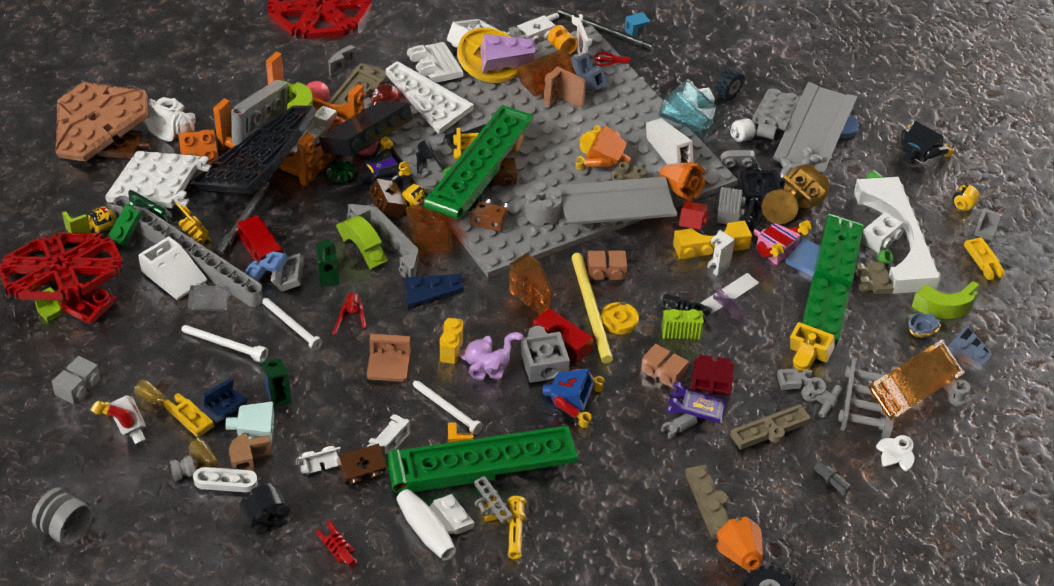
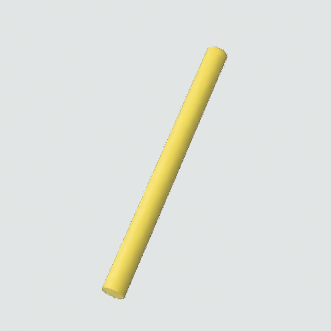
(592, 309)

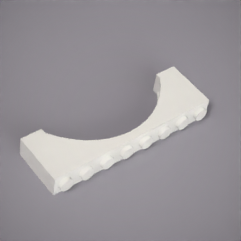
(918, 266)

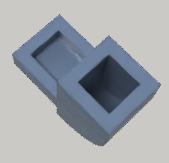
(594, 77)

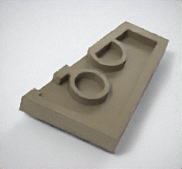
(359, 77)

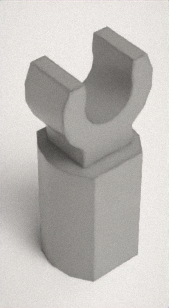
(679, 425)

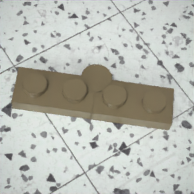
(770, 427)
(709, 500)

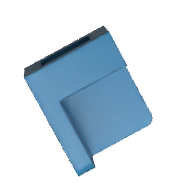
(634, 22)

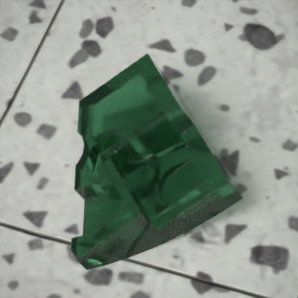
(141, 201)

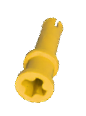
(515, 528)

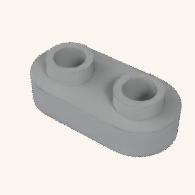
(738, 158)

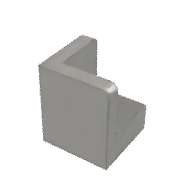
(987, 224)

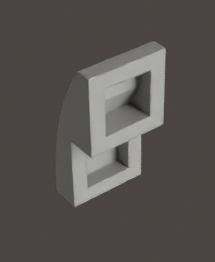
(340, 59)

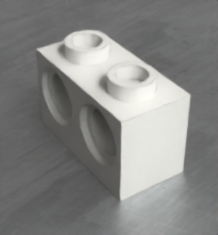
(882, 232)

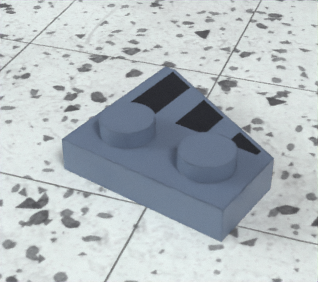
(970, 349)

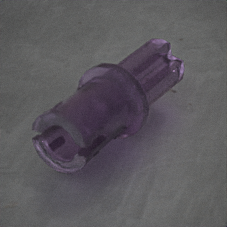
(729, 304)

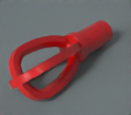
(615, 59)

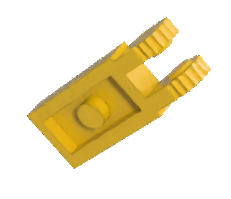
(984, 258)
(189, 415)

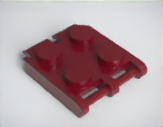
(712, 374)

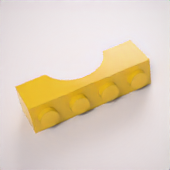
(693, 244)

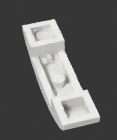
(321, 123)

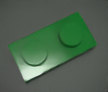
(125, 225)

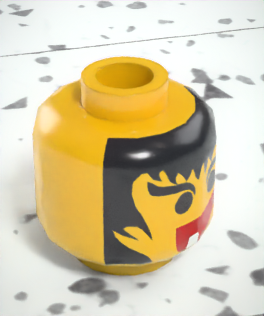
(414, 195)
(966, 197)
(101, 219)

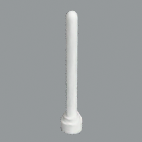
(257, 353)

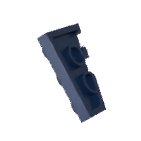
(427, 288)

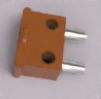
(489, 215)

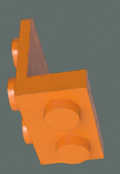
(199, 144)

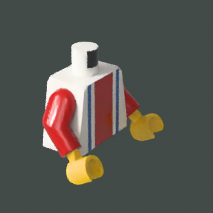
(125, 415)

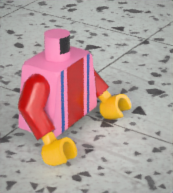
(779, 241)

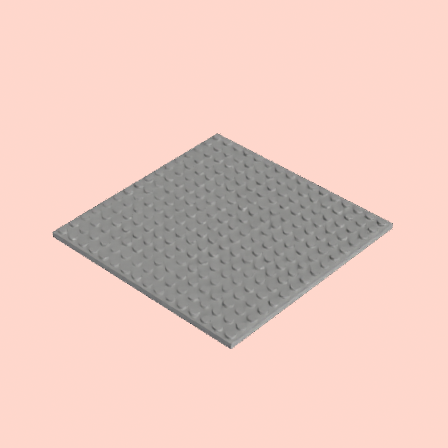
(549, 154)

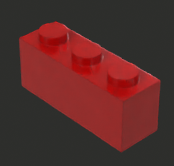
(257, 238)

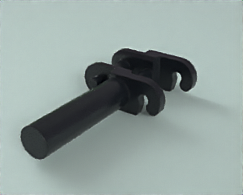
(448, 137)

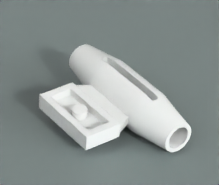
(435, 521)

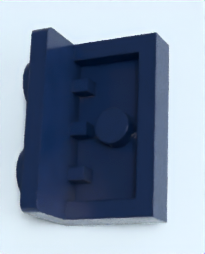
(221, 401)

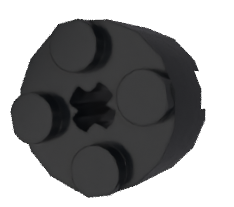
(265, 508)

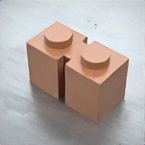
(616, 265)
(668, 371)

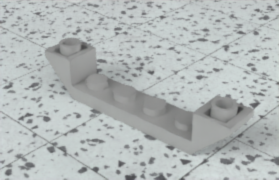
(409, 252)

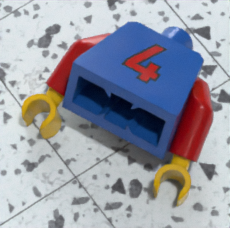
(572, 391)

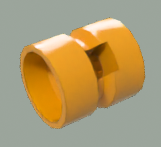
(561, 38)

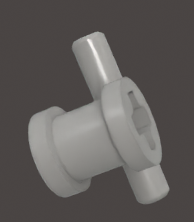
(955, 389)
(819, 393)

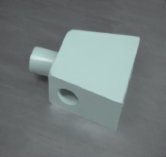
(253, 419)

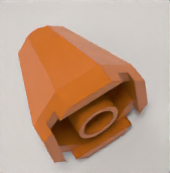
(684, 179)
(741, 543)

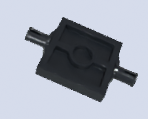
(759, 182)

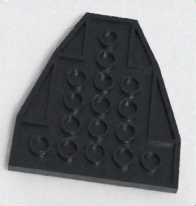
(258, 156)

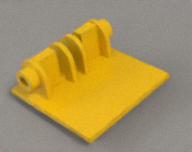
(192, 228)

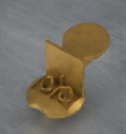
(782, 205)

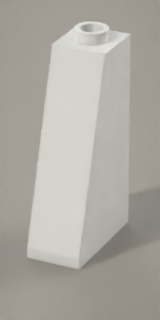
(669, 142)

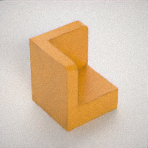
(453, 436)

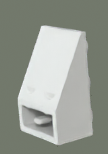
(170, 267)

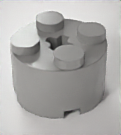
(543, 204)

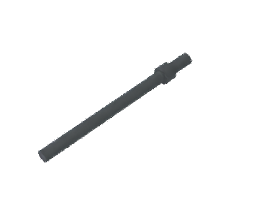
(229, 239)

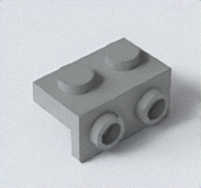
(290, 274)

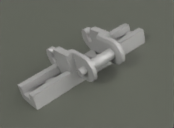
(487, 497)

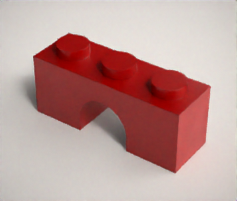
(576, 341)

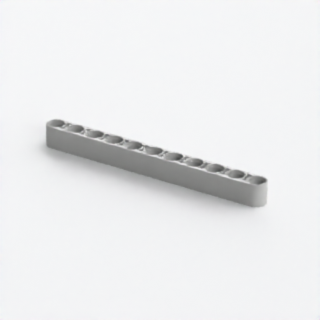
(210, 264)

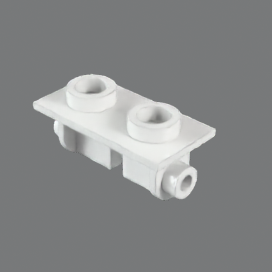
(311, 460)

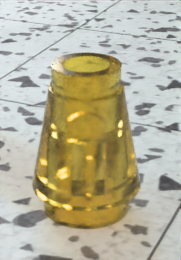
(147, 391)
(202, 452)

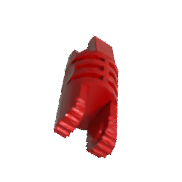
(338, 545)

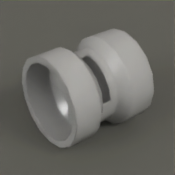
(184, 467)

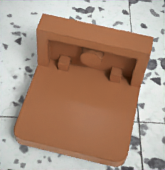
(564, 85)
(389, 357)

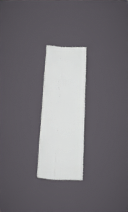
(733, 290)

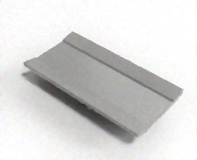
(816, 124)
(616, 201)

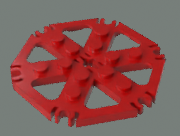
(313, 11)
(73, 262)

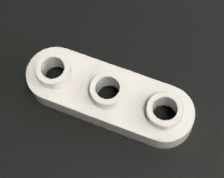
(225, 479)

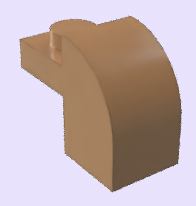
(244, 450)

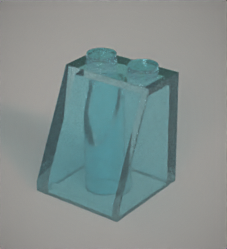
(688, 107)

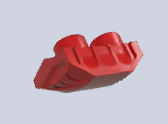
(89, 306)

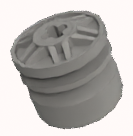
(62, 516)

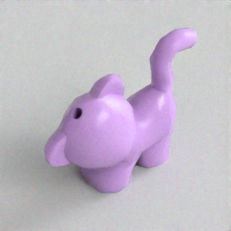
(485, 361)

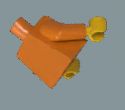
(605, 150)

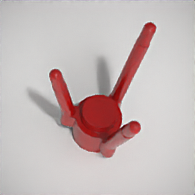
(352, 305)

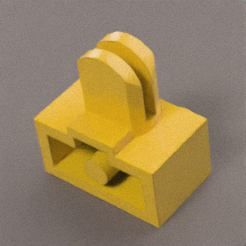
(810, 345)

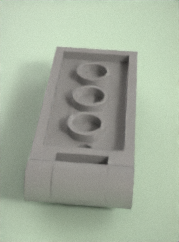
(258, 110)

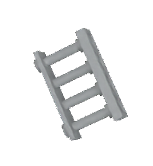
(883, 423)

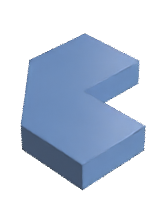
(273, 262)

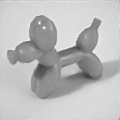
(808, 158)

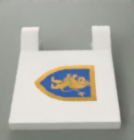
(583, 42)

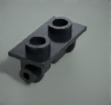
(753, 213)

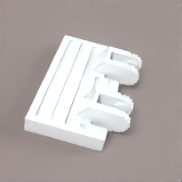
(435, 62)

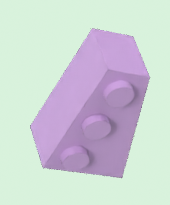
(505, 51)

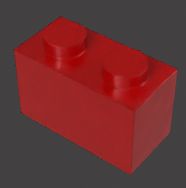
(693, 215)

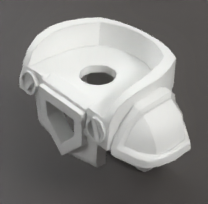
(168, 122)

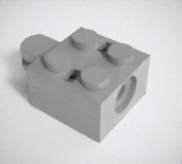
(543, 354)

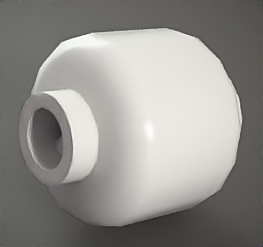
(743, 130)

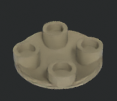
(626, 171)

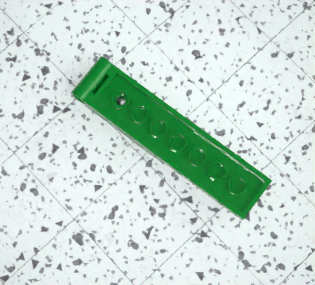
(478, 163)
(833, 275)
(471, 459)

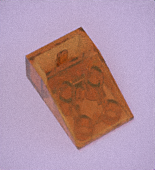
(428, 229)
(530, 283)

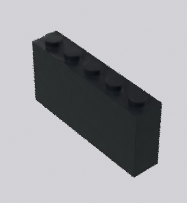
(366, 128)

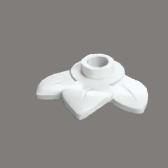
(895, 453)

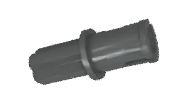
(832, 477)

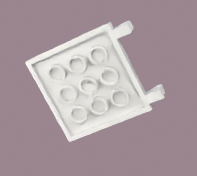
(158, 177)

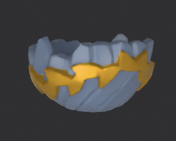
(923, 325)

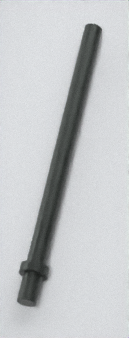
(641, 42)

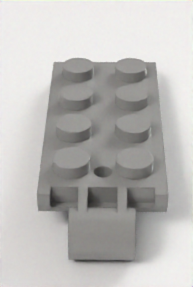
(774, 112)

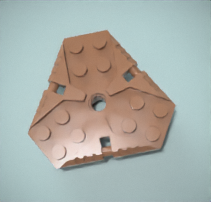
(94, 115)

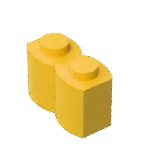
(451, 340)

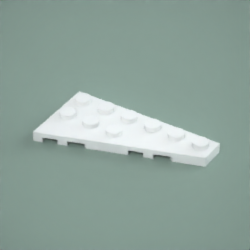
(434, 102)

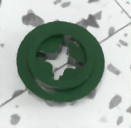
(343, 175)

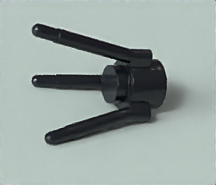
(425, 151)

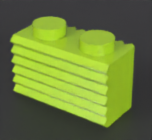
(682, 324)

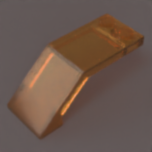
(915, 379)

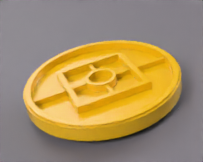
(470, 56)

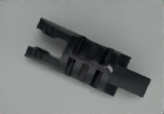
(678, 303)

